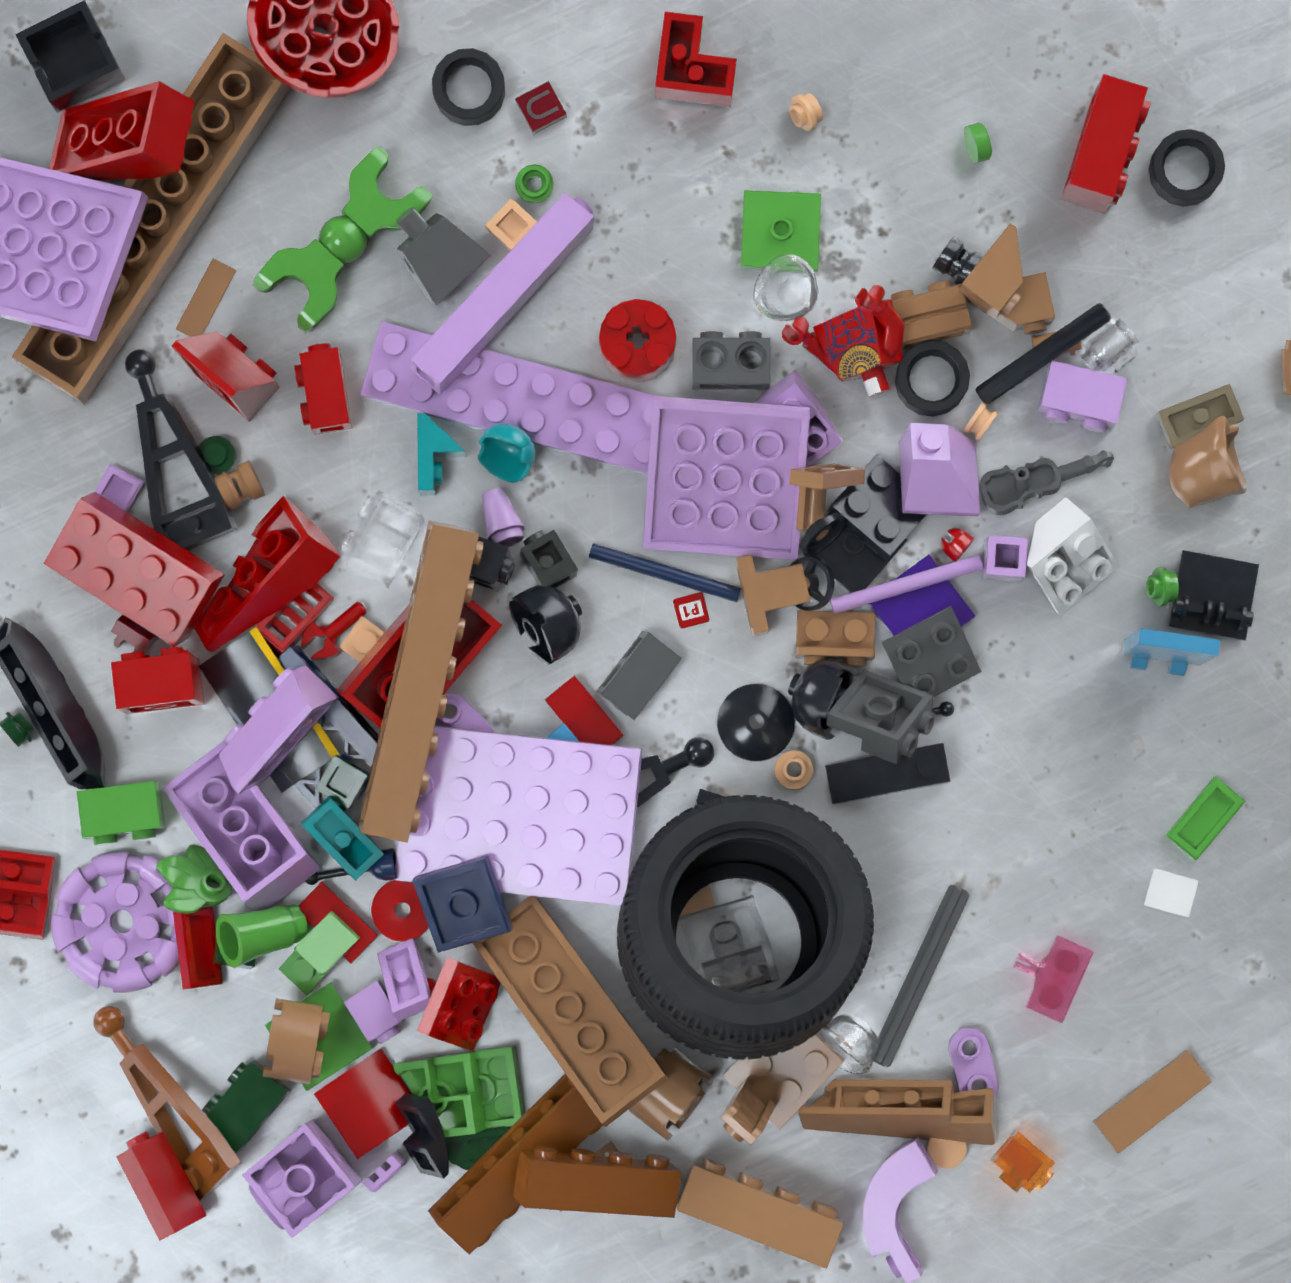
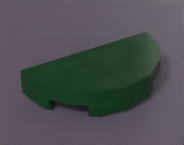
(468, 1149)

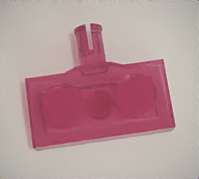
(1055, 977)

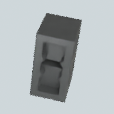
(731, 373)

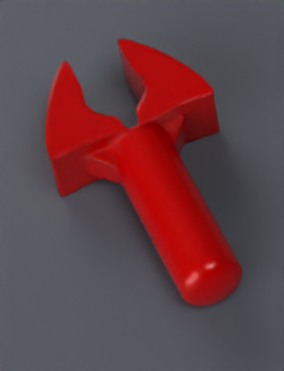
(332, 632)

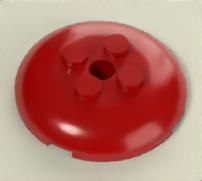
(330, 65)

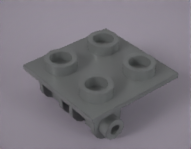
(932, 654)

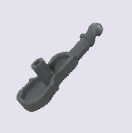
(1008, 489)

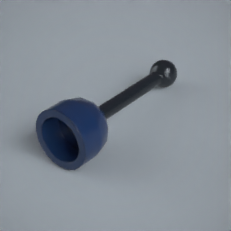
(382, 869)

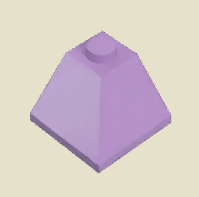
(938, 471)

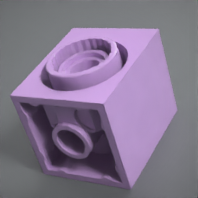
(301, 1178)

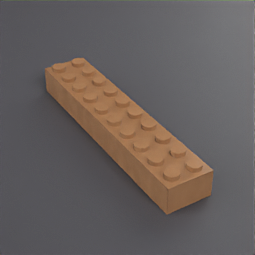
(229, 113)

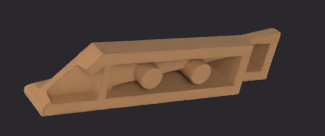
(903, 1110)

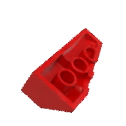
(279, 567)

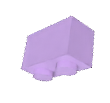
(1082, 396)

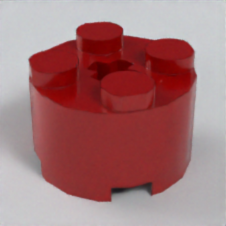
(641, 318)

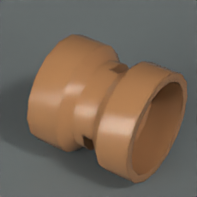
(247, 482)

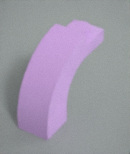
(893, 1180)

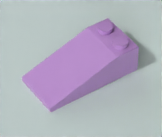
(241, 833)

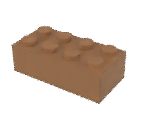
(760, 1214)

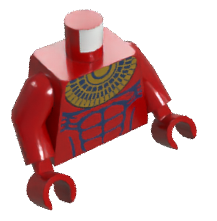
(857, 341)

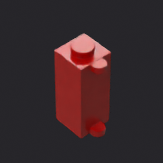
(160, 1184)

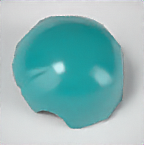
(506, 452)

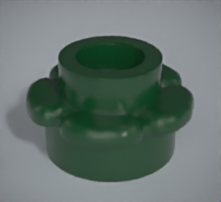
(17, 728)

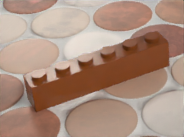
(486, 1190)

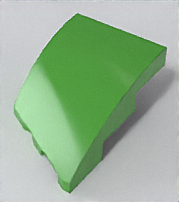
(469, 1088)

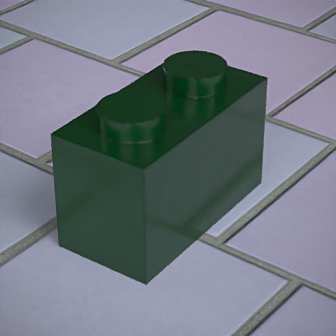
(245, 1104)

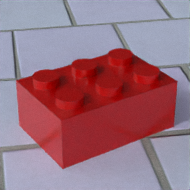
(1106, 144)

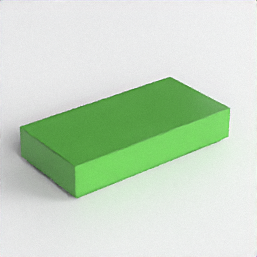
(1205, 818)

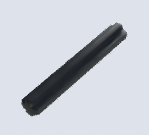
(1043, 353)

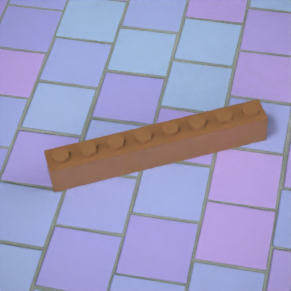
(419, 681)

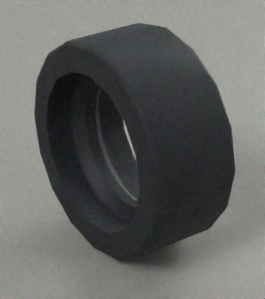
(466, 57)
(1195, 139)
(936, 349)

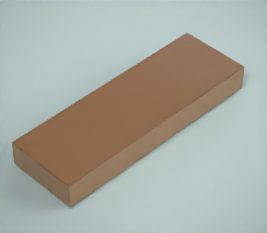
(1152, 1101)

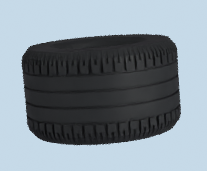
(764, 844)

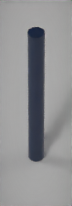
(664, 572)

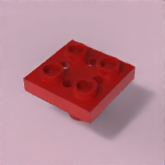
(459, 1004)

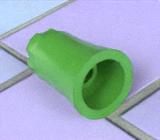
(259, 932)

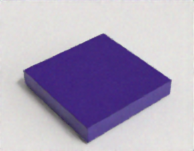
(917, 605)

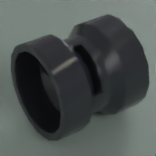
(956, 261)

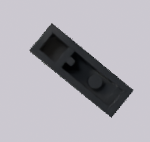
(879, 777)

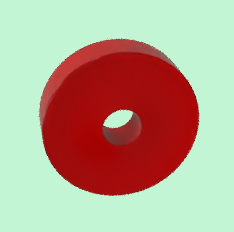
(384, 912)

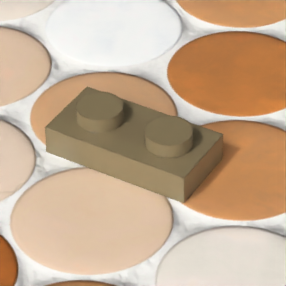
(1194, 415)

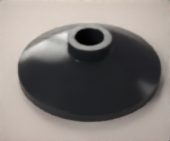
(749, 742)

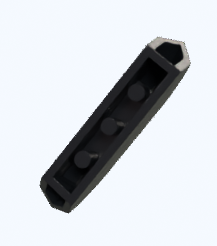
(51, 707)

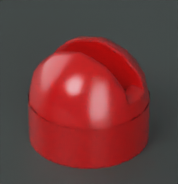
(958, 545)

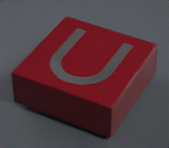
(540, 107)

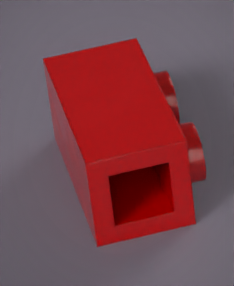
(325, 389)

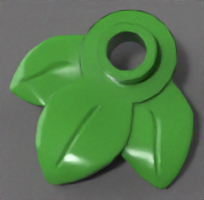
(189, 879)

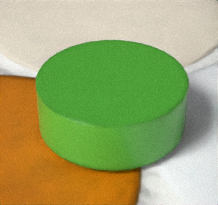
(977, 142)

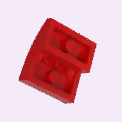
(25, 893)
(364, 1103)

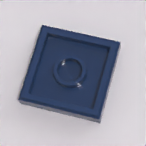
(462, 904)

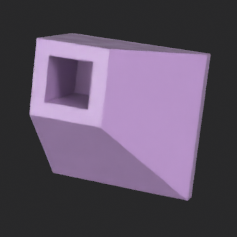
(795, 392)

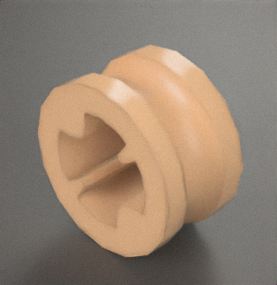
(980, 421)

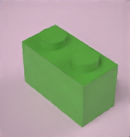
(121, 811)

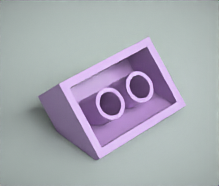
(275, 727)

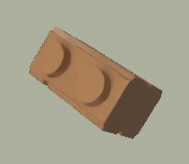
(932, 314)

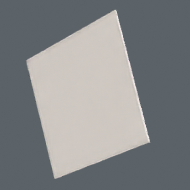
(1171, 892)

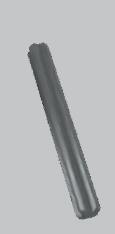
(920, 974)

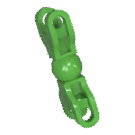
(340, 240)

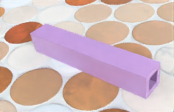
(503, 292)

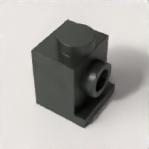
(550, 545)

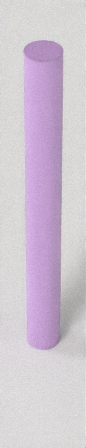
(906, 584)

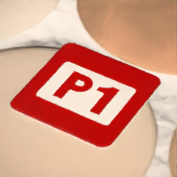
(691, 610)

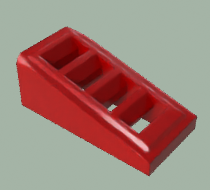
(293, 636)

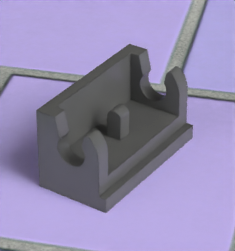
(638, 675)

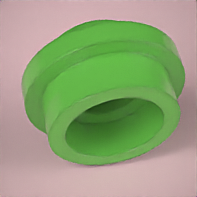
(534, 172)
(1162, 586)

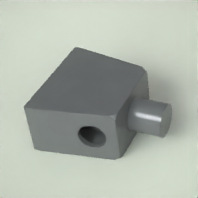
(437, 253)

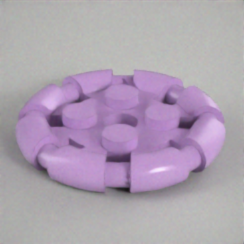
(98, 928)

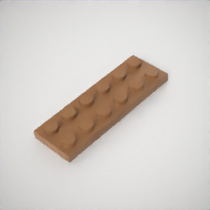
(571, 1012)

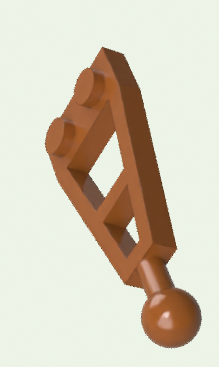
(213, 1157)

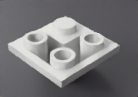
(1068, 555)

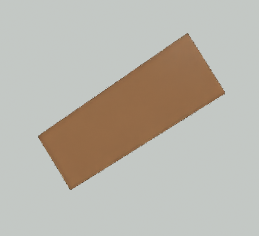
(206, 299)

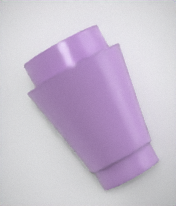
(501, 519)

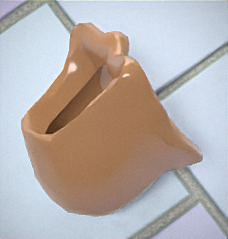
(1207, 466)

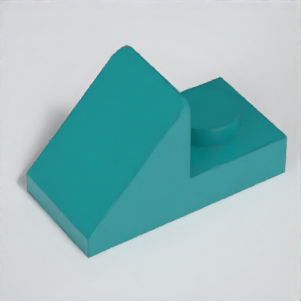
(432, 443)
(342, 838)

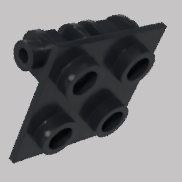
(1214, 595)

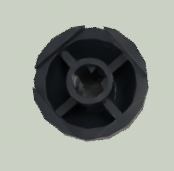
(549, 621)
(817, 692)

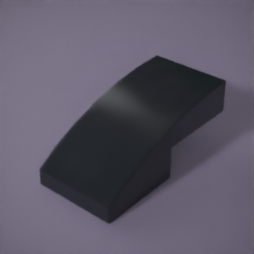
(427, 1142)

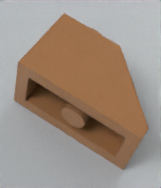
(997, 276)
(1034, 308)

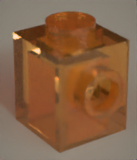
(1022, 1164)

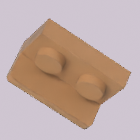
(835, 636)

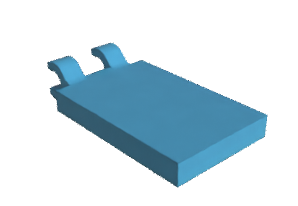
(1169, 647)

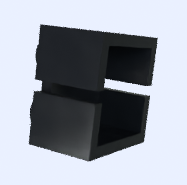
(71, 55)

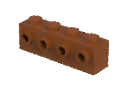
(597, 1182)

